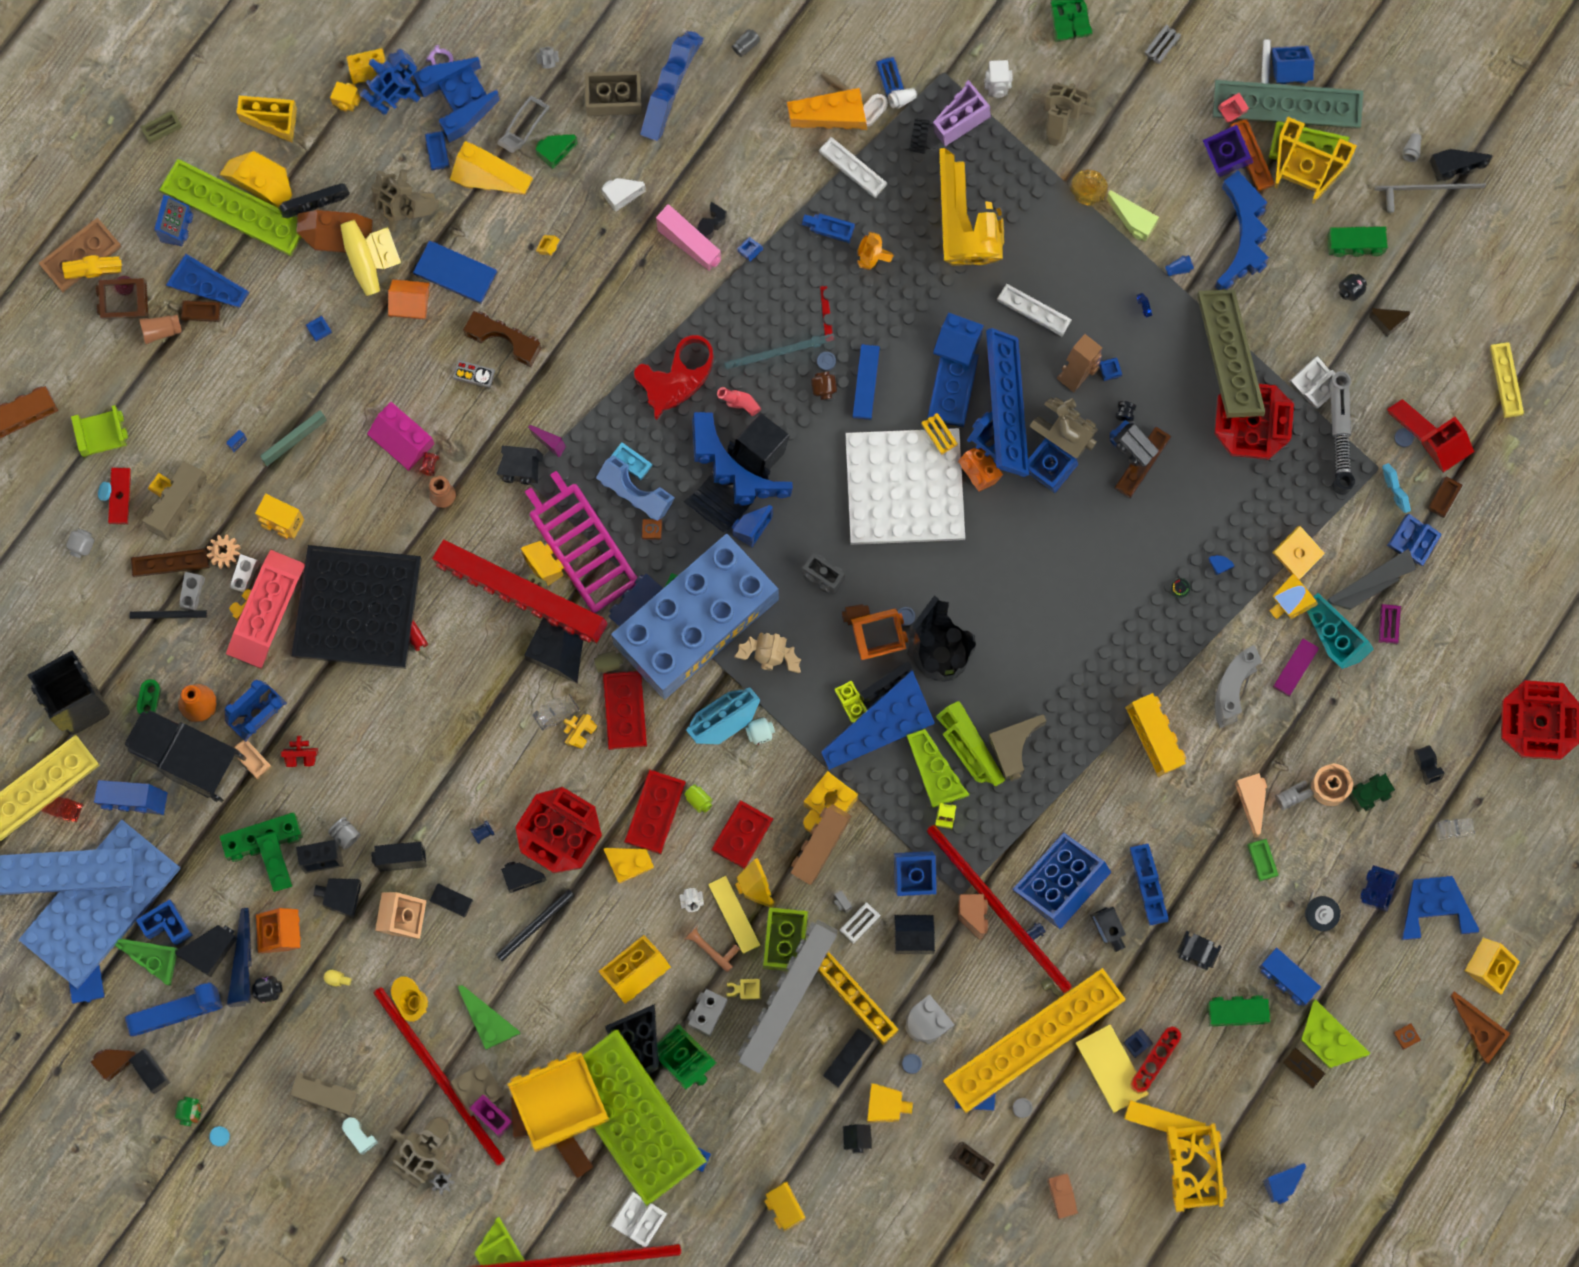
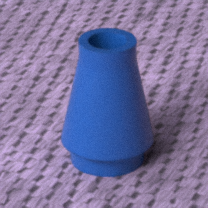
(1180, 266)

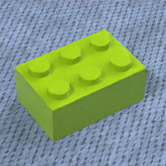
(783, 936)

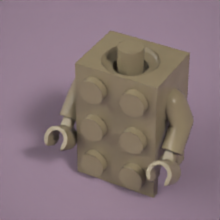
(1070, 430)

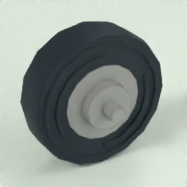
(1322, 913)

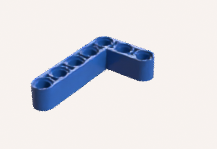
(202, 1002)

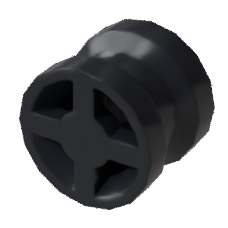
(1125, 411)

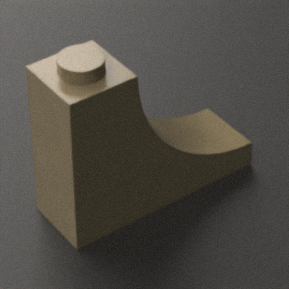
(1009, 744)

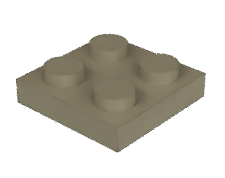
(474, 1084)

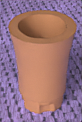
(159, 328)
(443, 497)

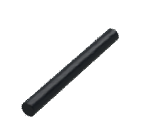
(168, 614)

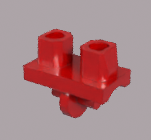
(290, 755)

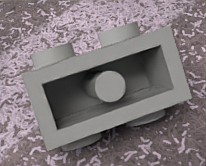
(710, 1013)

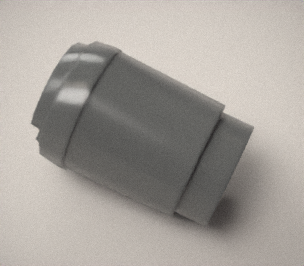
(746, 42)

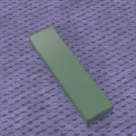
(293, 438)

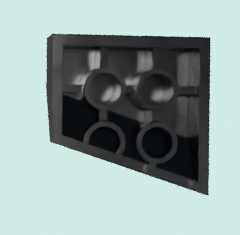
(556, 650)
(640, 1035)

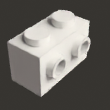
(998, 78)

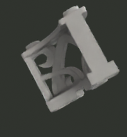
(1227, 695)

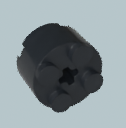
(1198, 950)

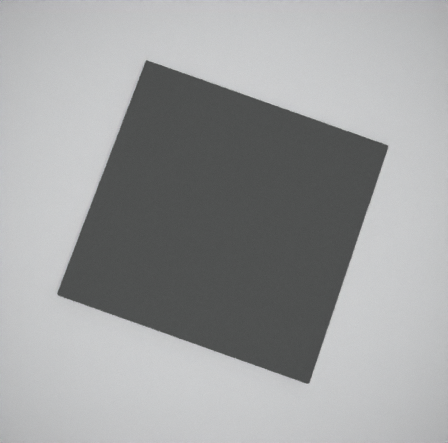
(1053, 585)

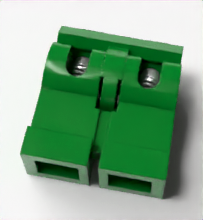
(1063, 12)

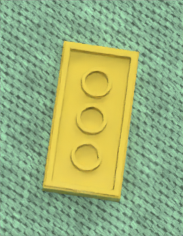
(1110, 1067)

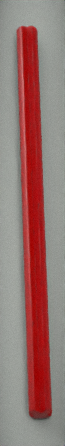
(999, 909)
(438, 1075)
(597, 1258)

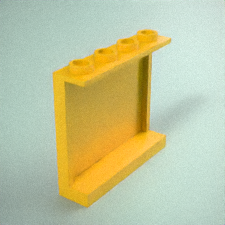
(558, 1101)

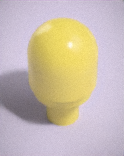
(336, 978)

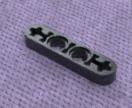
(314, 200)

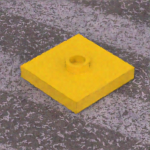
(1298, 552)

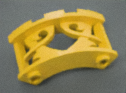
(1180, 1190)

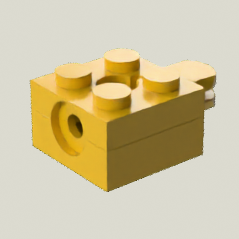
(825, 793)

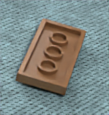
(91, 240)

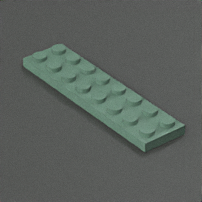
(1303, 103)

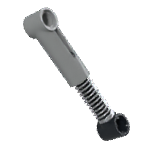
(1341, 430)

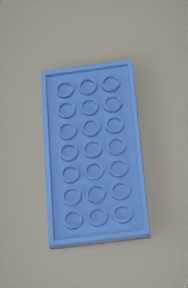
(86, 924)

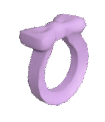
(430, 58)

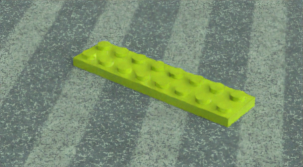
(231, 206)

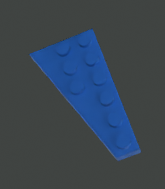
(887, 720)

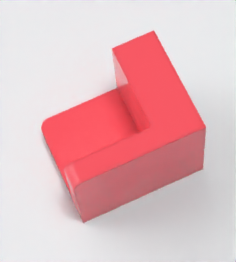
(1233, 108)

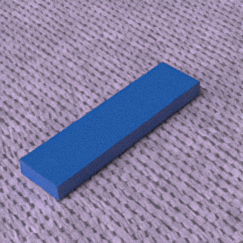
(866, 382)

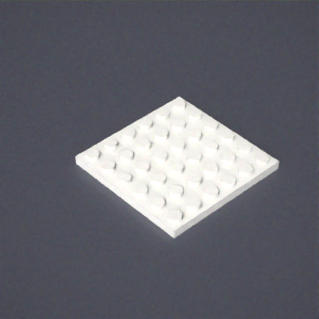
(903, 488)

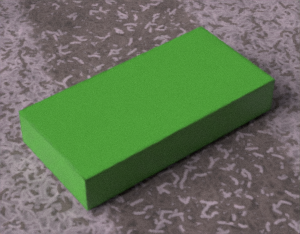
(1262, 860)

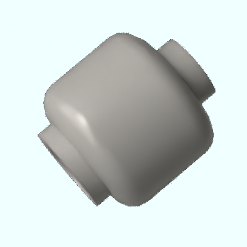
(80, 543)

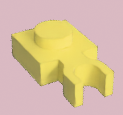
(748, 989)

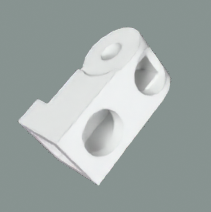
(244, 573)

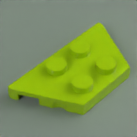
(1330, 1039)
(498, 1246)

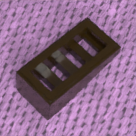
(968, 1166)

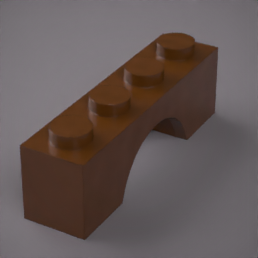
(481, 328)

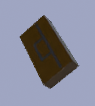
(1304, 1068)

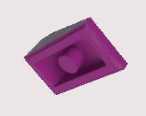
(551, 441)

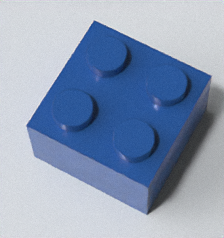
(1051, 465)
(915, 873)

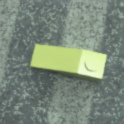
(1135, 218)

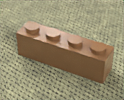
(820, 844)

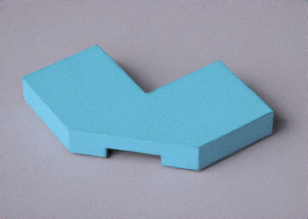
(1391, 479)

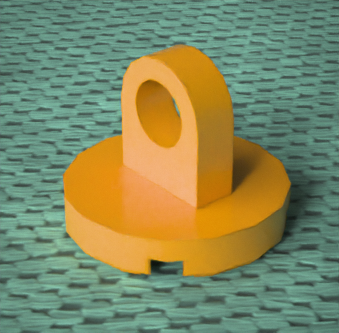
(871, 250)

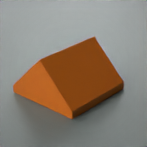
(408, 299)

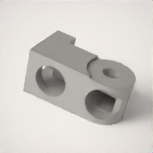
(191, 590)

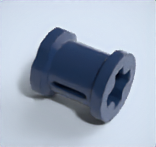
(482, 832)

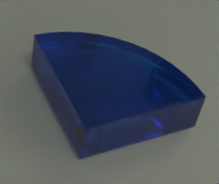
(1141, 298)

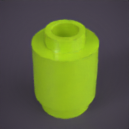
(698, 799)

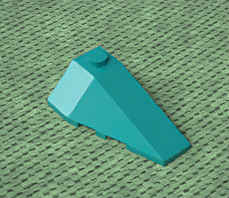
(1340, 638)

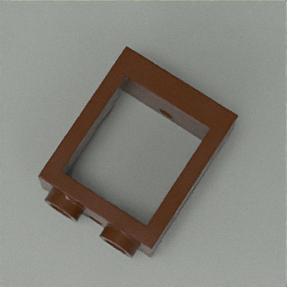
(142, 299)

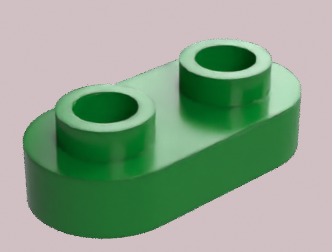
(148, 699)

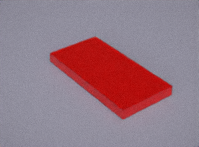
(624, 710)
(655, 812)

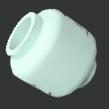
(760, 731)

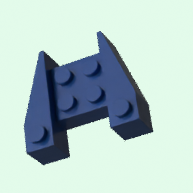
(461, 91)

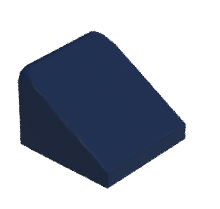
(1138, 1043)

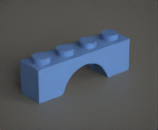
(616, 476)

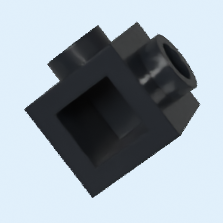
(857, 1138)

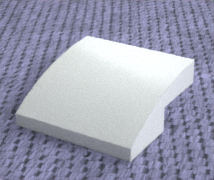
(1313, 382)
(638, 1220)

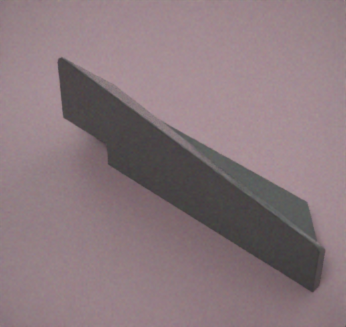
(1374, 581)

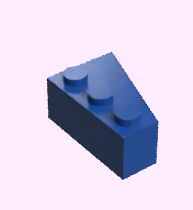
(130, 797)

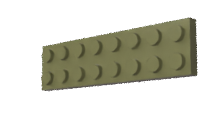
(1231, 353)

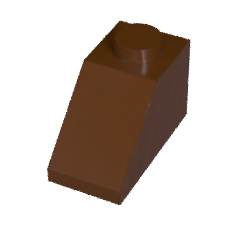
(111, 1062)

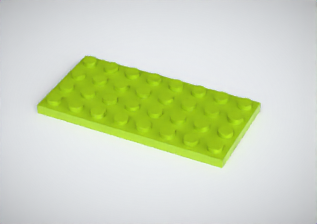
(641, 1125)

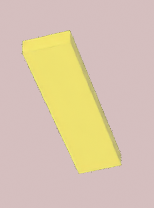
(1506, 380)
(734, 915)

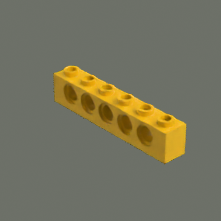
(857, 999)

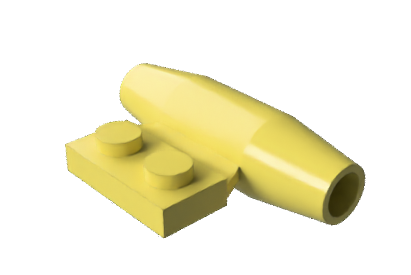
(368, 254)

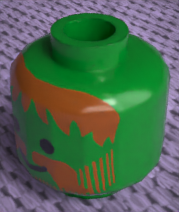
(188, 1111)

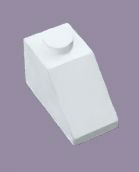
(621, 192)

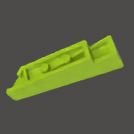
(968, 745)

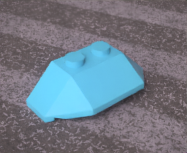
(724, 717)

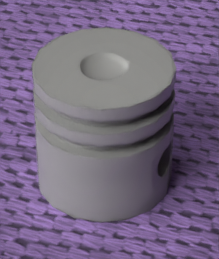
(344, 833)

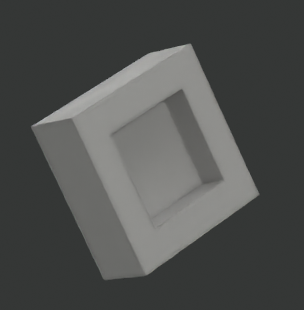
(842, 902)

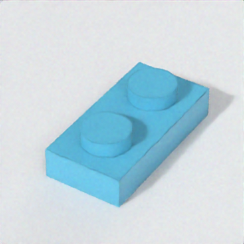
(637, 464)

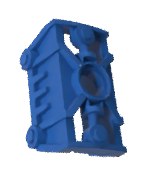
(247, 703)

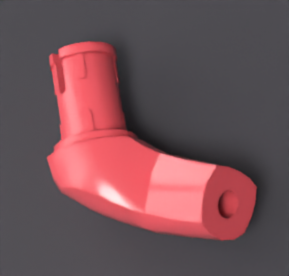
(739, 400)

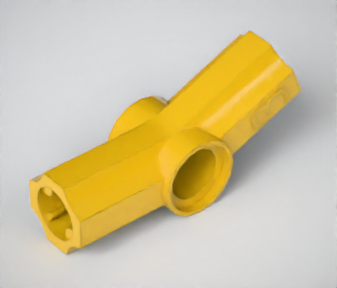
(92, 267)

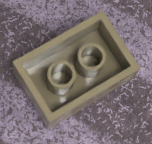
(613, 93)

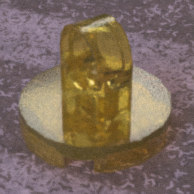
(1089, 187)

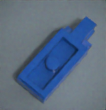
(829, 227)

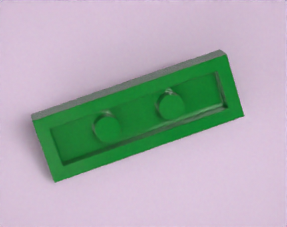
(274, 861)

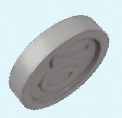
(1022, 1108)

